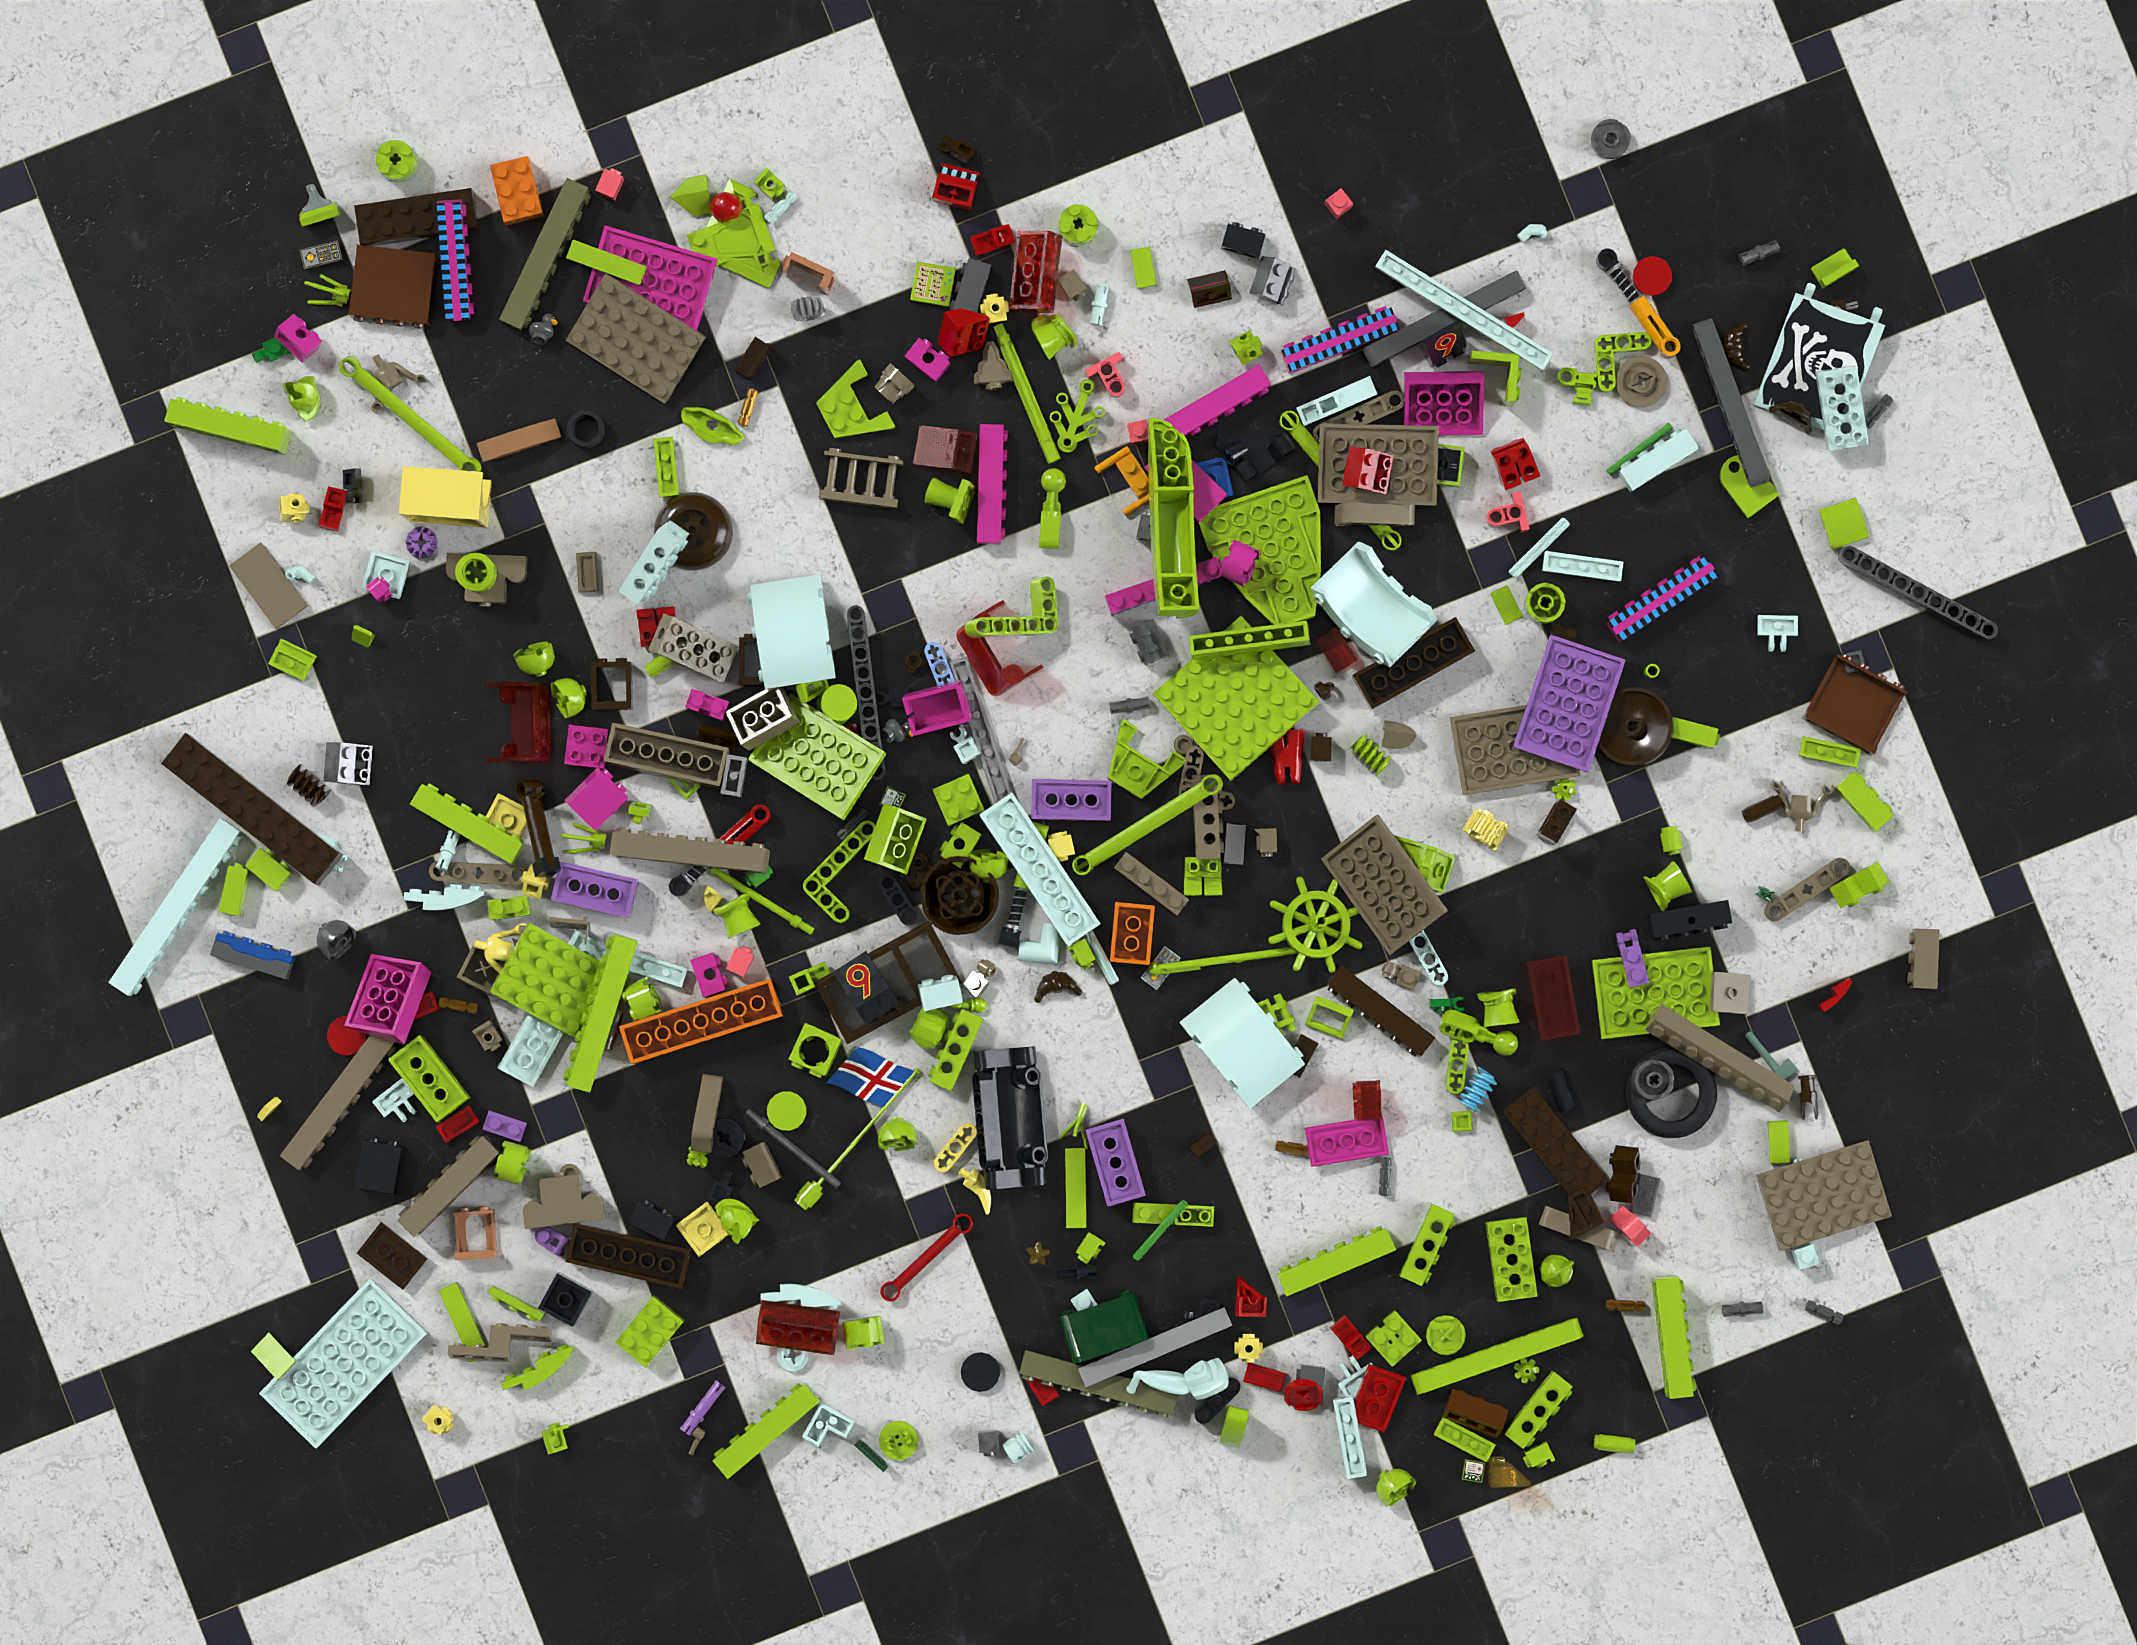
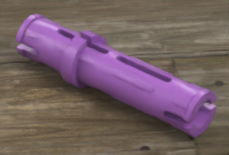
(701, 1409)

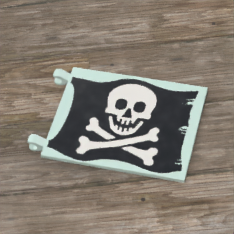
(1813, 341)

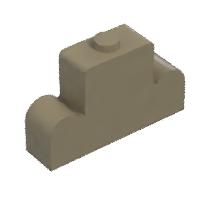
(508, 568)
(562, 1203)

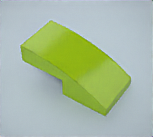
(1778, 1142)

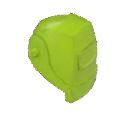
(930, 1027)

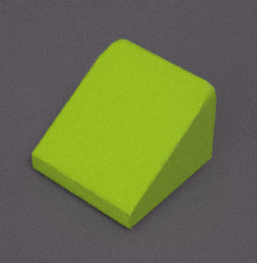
(362, 636)

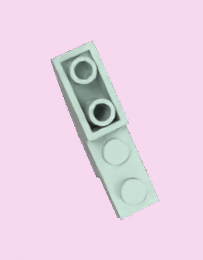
(1336, 400)
(453, 897)
(808, 1295)

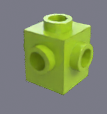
(1246, 347)

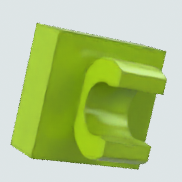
(639, 811)

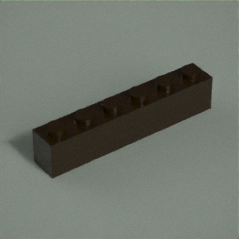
(1380, 1010)

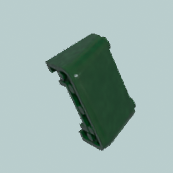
(1103, 1327)

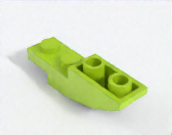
(1156, 1213)
(546, 1366)

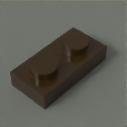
(718, 737)
(1307, 1047)

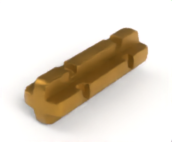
(747, 407)
(458, 1005)
(1290, 1147)
(1625, 1305)

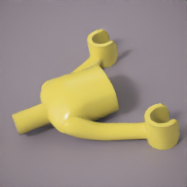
(497, 948)

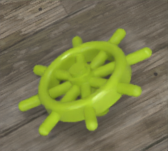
(1315, 925)

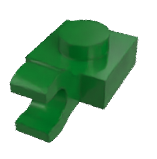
(272, 348)
(1441, 1004)

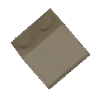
(761, 1165)

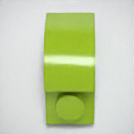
(804, 980)

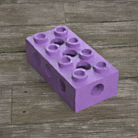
(1081, 790)
(601, 902)
(1108, 1174)

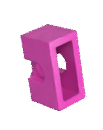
(300, 347)
(932, 370)
(716, 706)
(700, 966)

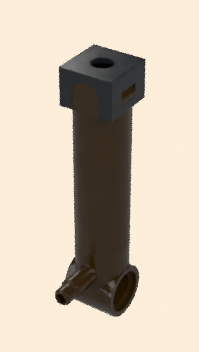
(530, 794)

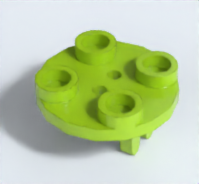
(907, 1437)

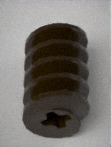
(307, 786)

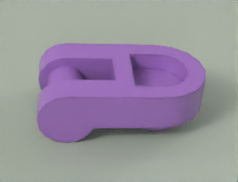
(545, 1237)

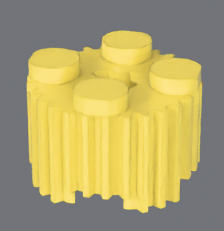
(1485, 829)

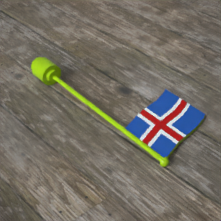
(872, 1080)

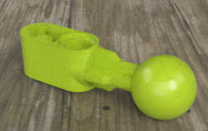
(1053, 482)
(1468, 1029)

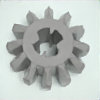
(807, 308)

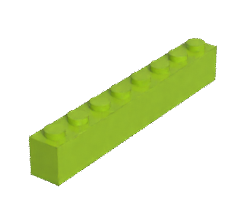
(600, 1012)

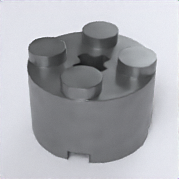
(1664, 1079)

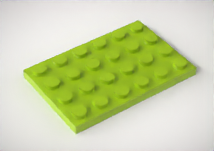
(820, 759)
(548, 979)
(1675, 979)

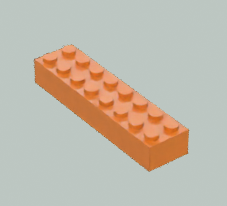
(701, 1021)

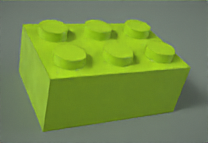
(895, 838)
(649, 1331)

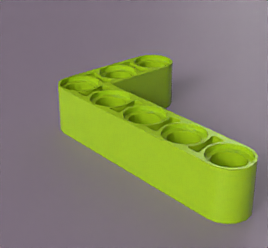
(1020, 623)
(836, 868)

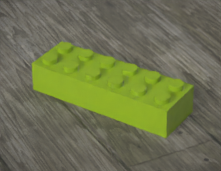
(228, 426)
(1672, 1336)

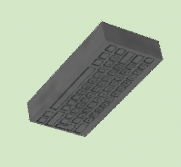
(1646, 1195)

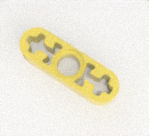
(969, 1139)

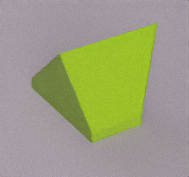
(694, 195)

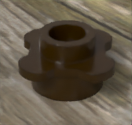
(915, 655)

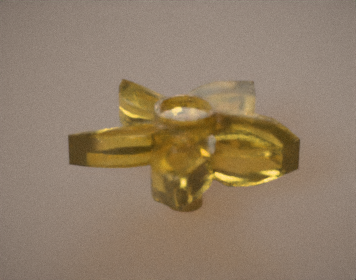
(1037, 1253)

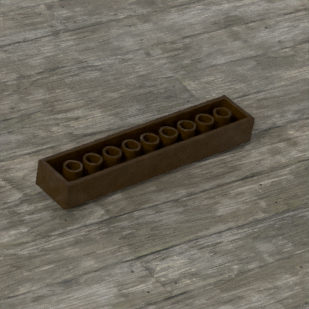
(252, 809)

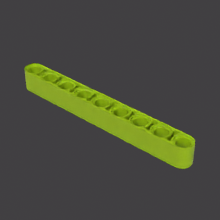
(1497, 1356)

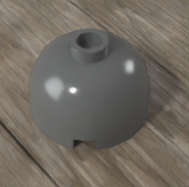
(334, 938)

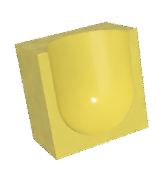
(444, 497)

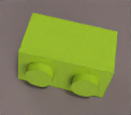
(269, 869)

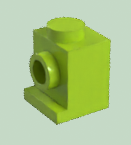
(761, 183)
(1082, 954)
(1089, 1248)
(1538, 1455)

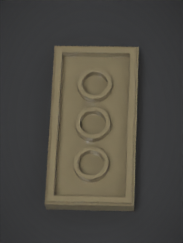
(268, 585)

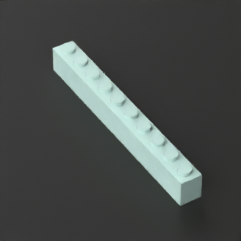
(175, 907)

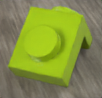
(554, 1438)

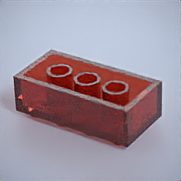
(1035, 271)
(1552, 998)
(797, 1327)

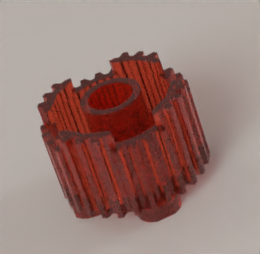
(1368, 1100)

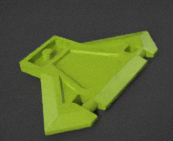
(740, 240)

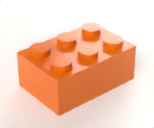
(516, 190)
(1132, 933)

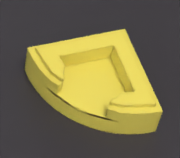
(712, 899)
(269, 1108)

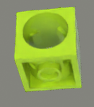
(808, 1033)

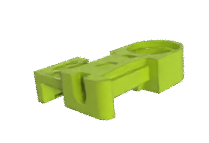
(1583, 383)

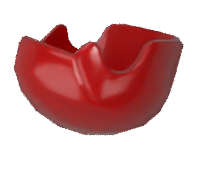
(725, 206)

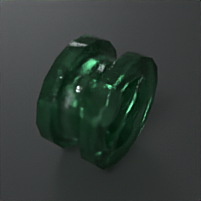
(1764, 893)

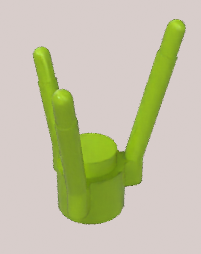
(341, 294)
(596, 840)

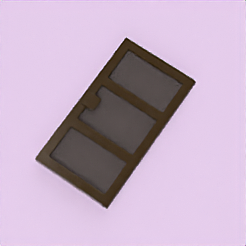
(903, 965)

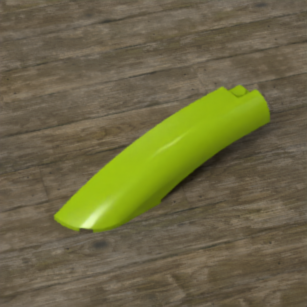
(1172, 520)

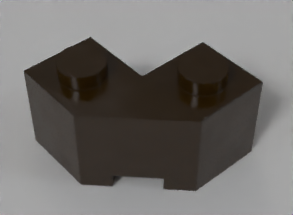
(1623, 1183)

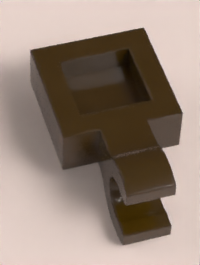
(959, 149)

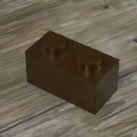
(1563, 632)
(1203, 1144)

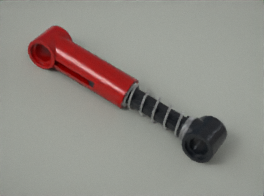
(730, 836)

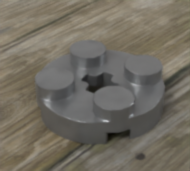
(1616, 129)

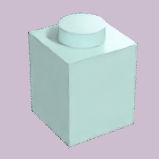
(1805, 1256)

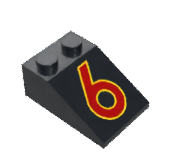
(1444, 344)
(866, 987)

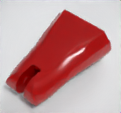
(1287, 755)

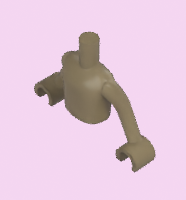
(389, 377)
(1801, 806)

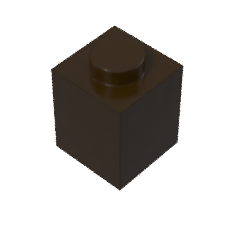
(1321, 747)

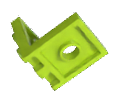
(1507, 360)

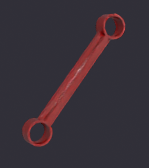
(926, 1257)

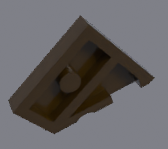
(1583, 1213)

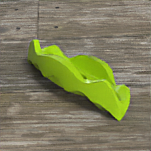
(697, 420)

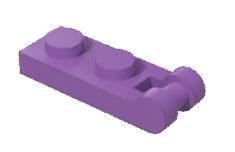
(1632, 959)

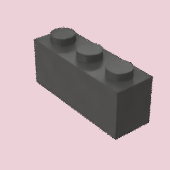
(972, 286)

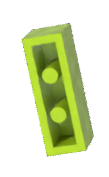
(1864, 801)

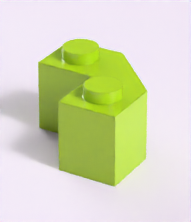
(1859, 884)

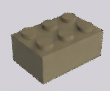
(762, 717)

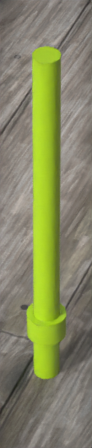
(795, 921)

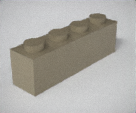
(1151, 884)

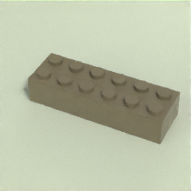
(666, 755)
(449, 1186)

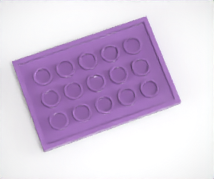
(1569, 703)

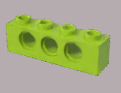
(948, 1080)
(1409, 1270)
(1552, 1382)

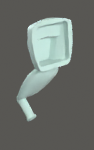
(1201, 1379)

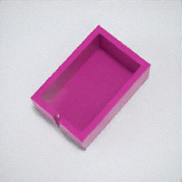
(937, 707)

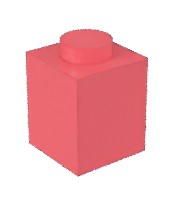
(610, 184)
(1338, 203)
(1138, 432)
(740, 961)

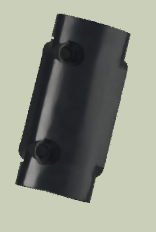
(1009, 1118)

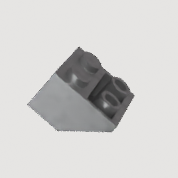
(347, 763)

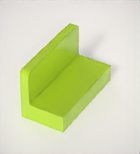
(1834, 268)

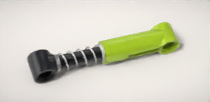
(1011, 933)

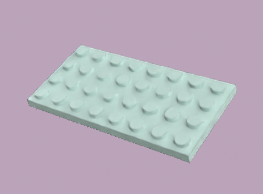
(343, 1363)

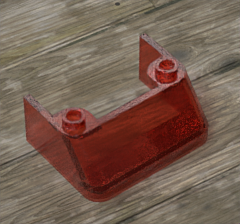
(994, 677)
(528, 722)

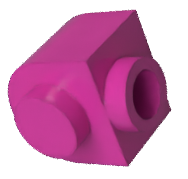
(379, 589)

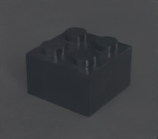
(565, 1299)

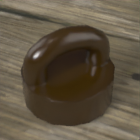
(1323, 690)

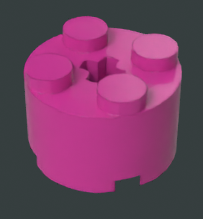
(1240, 563)

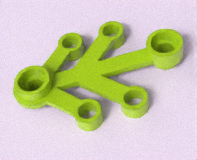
(1076, 420)

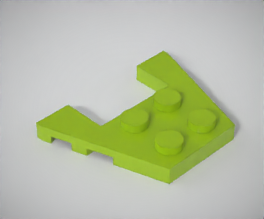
(844, 411)
(1135, 771)

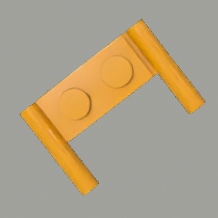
(1133, 475)

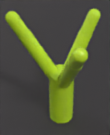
(1079, 1123)

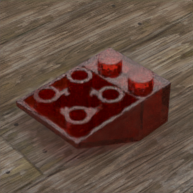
(945, 449)

